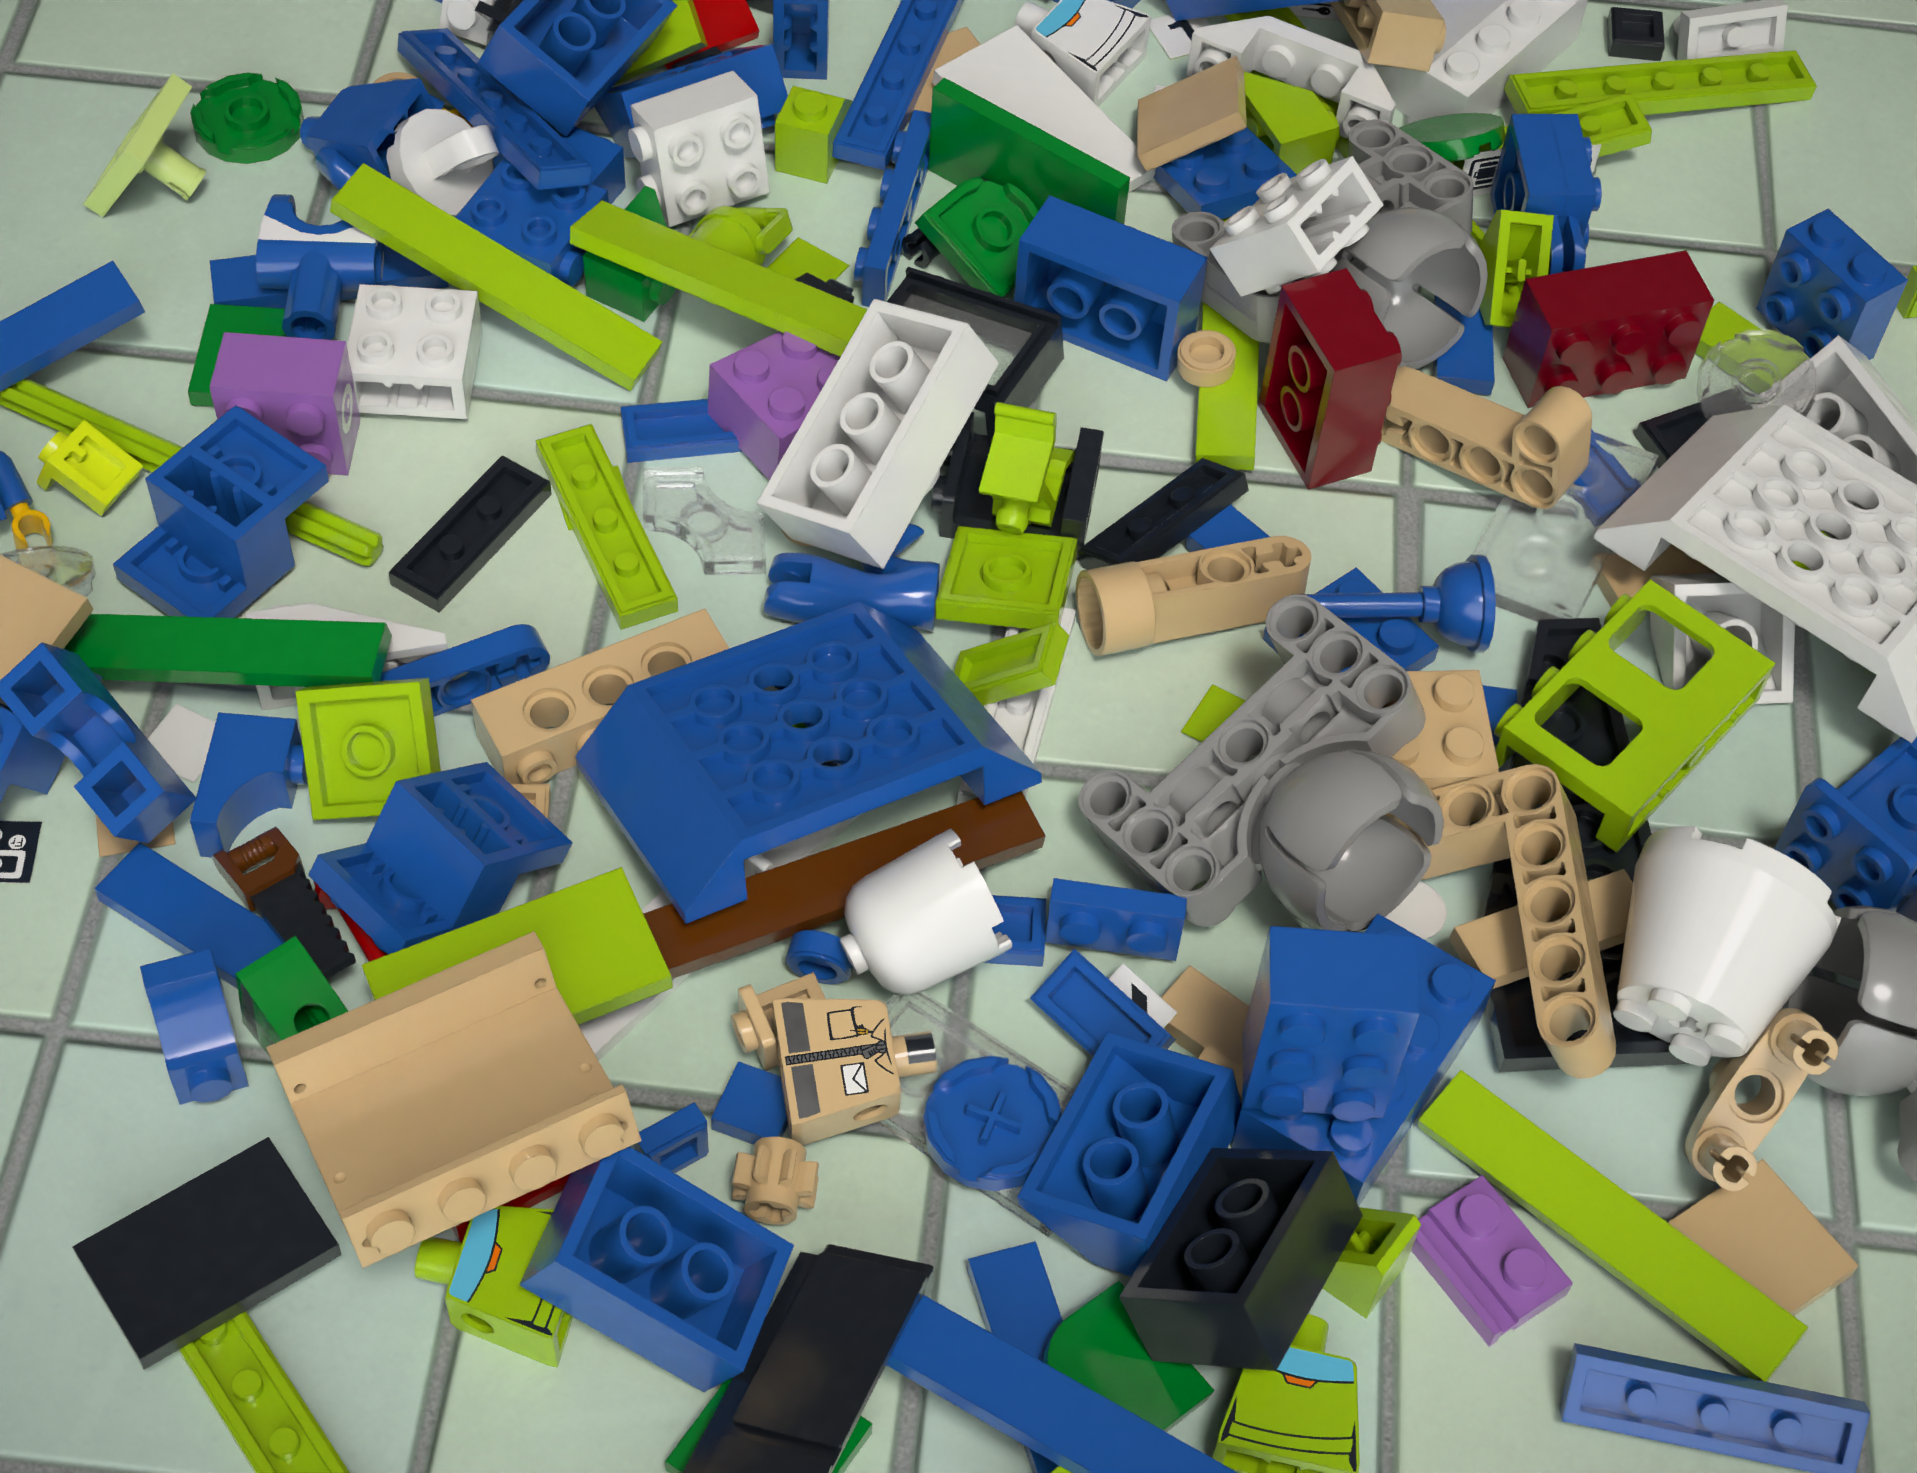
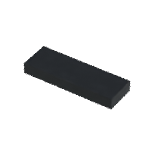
(1166, 516)
(470, 533)

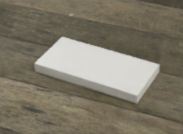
(1031, 86)

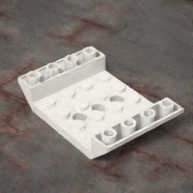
(1754, 500)

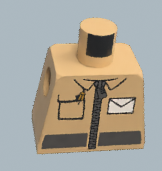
(842, 1064)

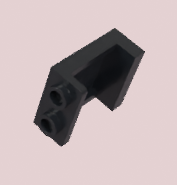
(963, 505)

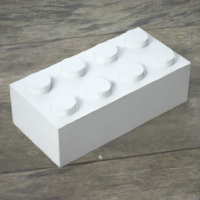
(878, 432)

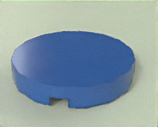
(989, 1122)

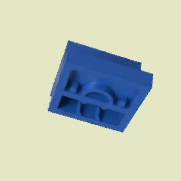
(221, 519)
(439, 856)

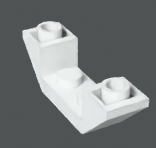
(1299, 60)

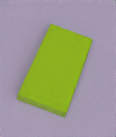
(590, 935)

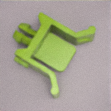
(1024, 468)

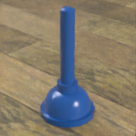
(1457, 603)

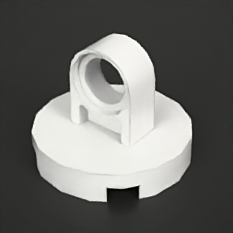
(441, 158)

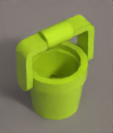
(740, 230)

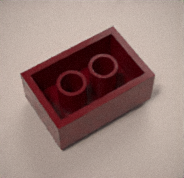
(1608, 327)
(1328, 377)

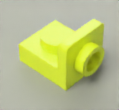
(88, 466)

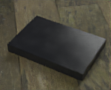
(206, 1252)

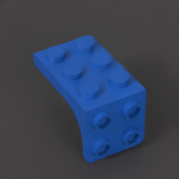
(1862, 833)

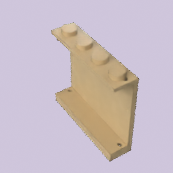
(450, 1098)

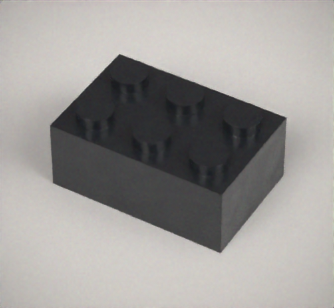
(1242, 1258)

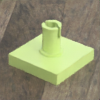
(145, 151)

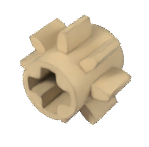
(775, 1180)

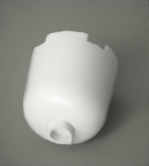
(922, 919)

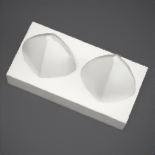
(1731, 30)

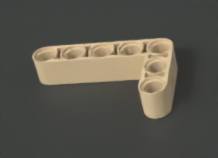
(1529, 837)

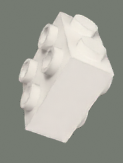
(700, 147)
(1296, 226)
(414, 350)

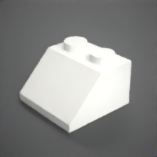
(1735, 611)

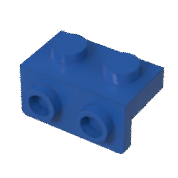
(1115, 919)

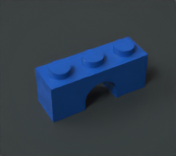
(121, 769)

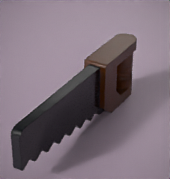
(284, 897)

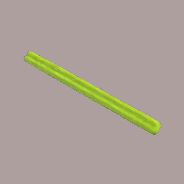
(150, 450)

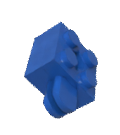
(1549, 173)

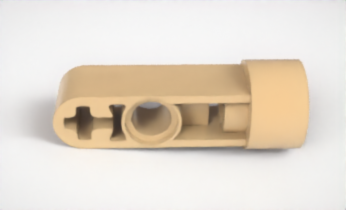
(1188, 593)

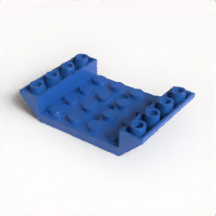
(714, 773)

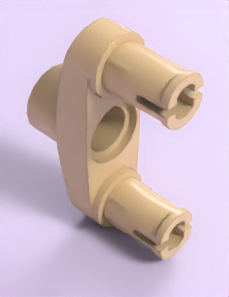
(1728, 1131)

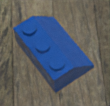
(753, 64)
(1129, 1148)

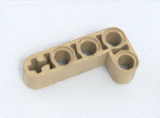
(1510, 452)

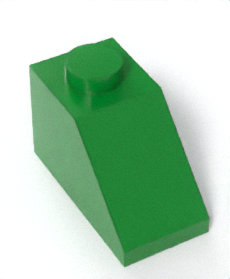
(621, 286)

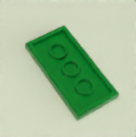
(988, 142)

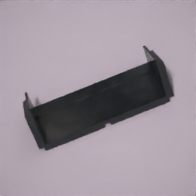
(813, 1364)

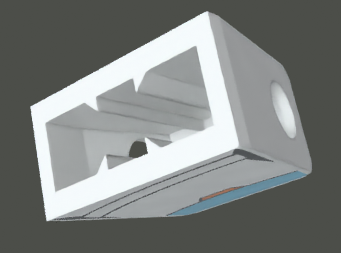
(1089, 41)

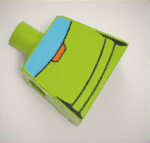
(485, 1282)
(1295, 1416)

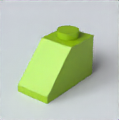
(1290, 121)
(807, 133)

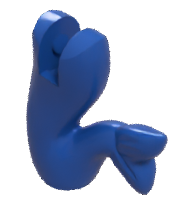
(815, 585)

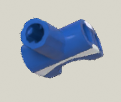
(313, 266)

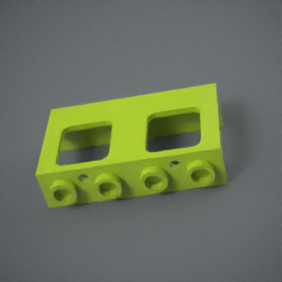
(1674, 725)

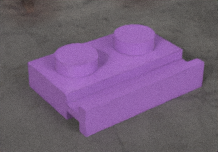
(1488, 1261)

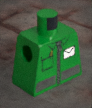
(285, 994)

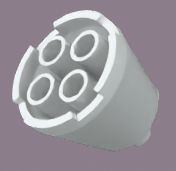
(1717, 941)

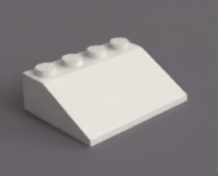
(1479, 53)

